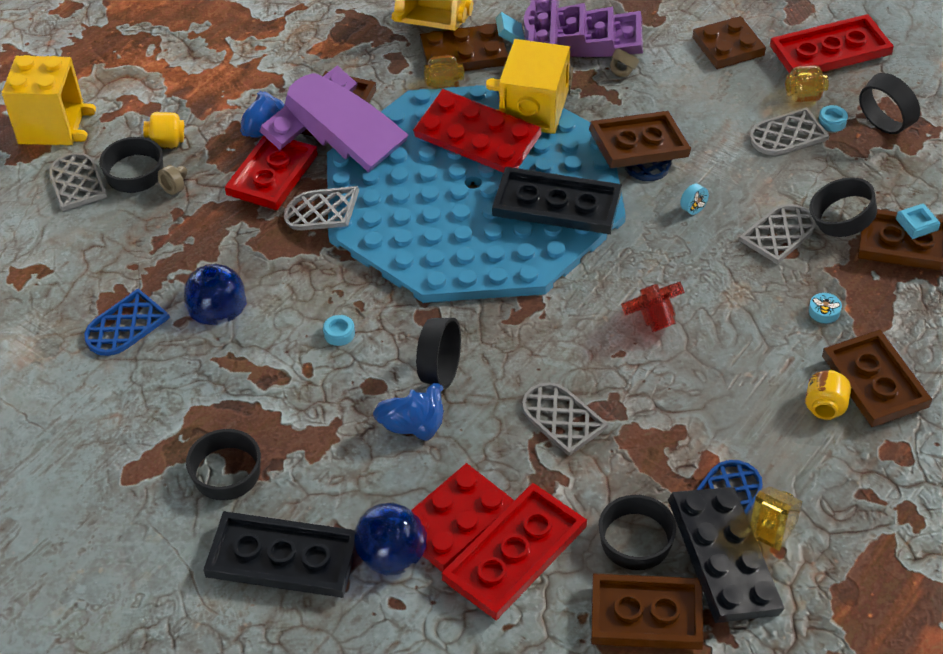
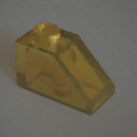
(774, 516)

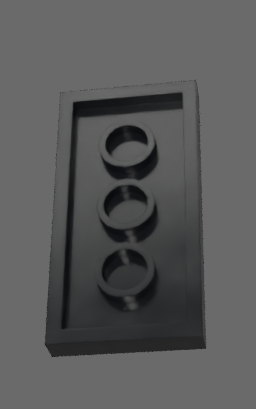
(557, 200)
(281, 554)
(725, 554)

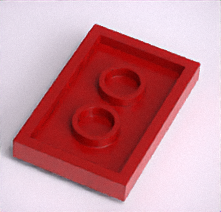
(271, 173)
(458, 514)

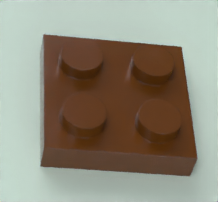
(728, 42)

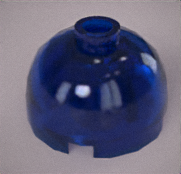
(214, 294)
(390, 538)

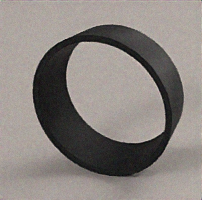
(902, 96)
(130, 147)
(838, 190)
(439, 351)
(220, 440)
(637, 505)

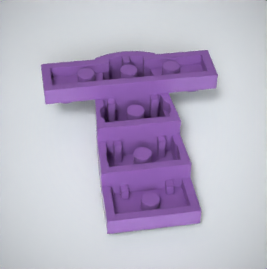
(586, 32)
(335, 117)

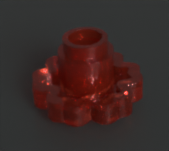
(655, 305)

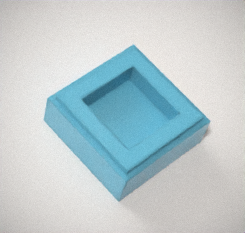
(509, 28)
(918, 221)

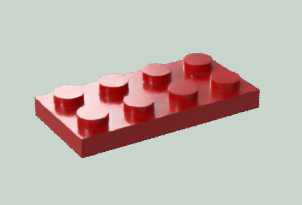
(833, 44)
(477, 131)
(514, 551)

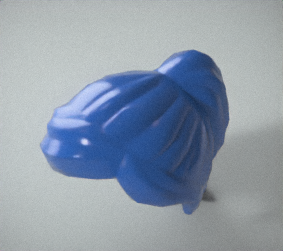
(258, 113)
(414, 414)

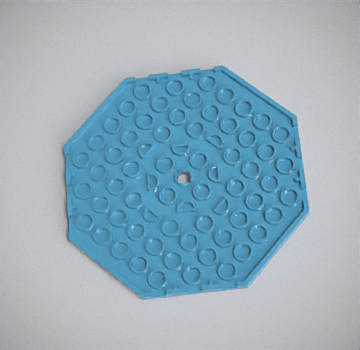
(440, 236)

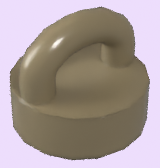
(624, 58)
(172, 178)

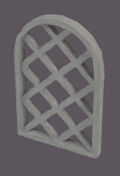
(822, 136)
(69, 159)
(314, 194)
(764, 250)
(601, 425)

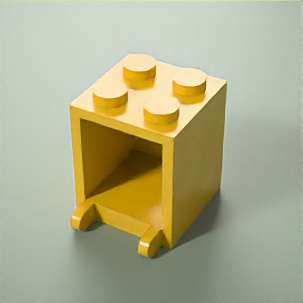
(433, 13)
(534, 83)
(45, 101)

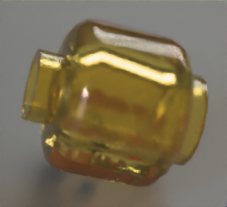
(443, 72)
(806, 83)

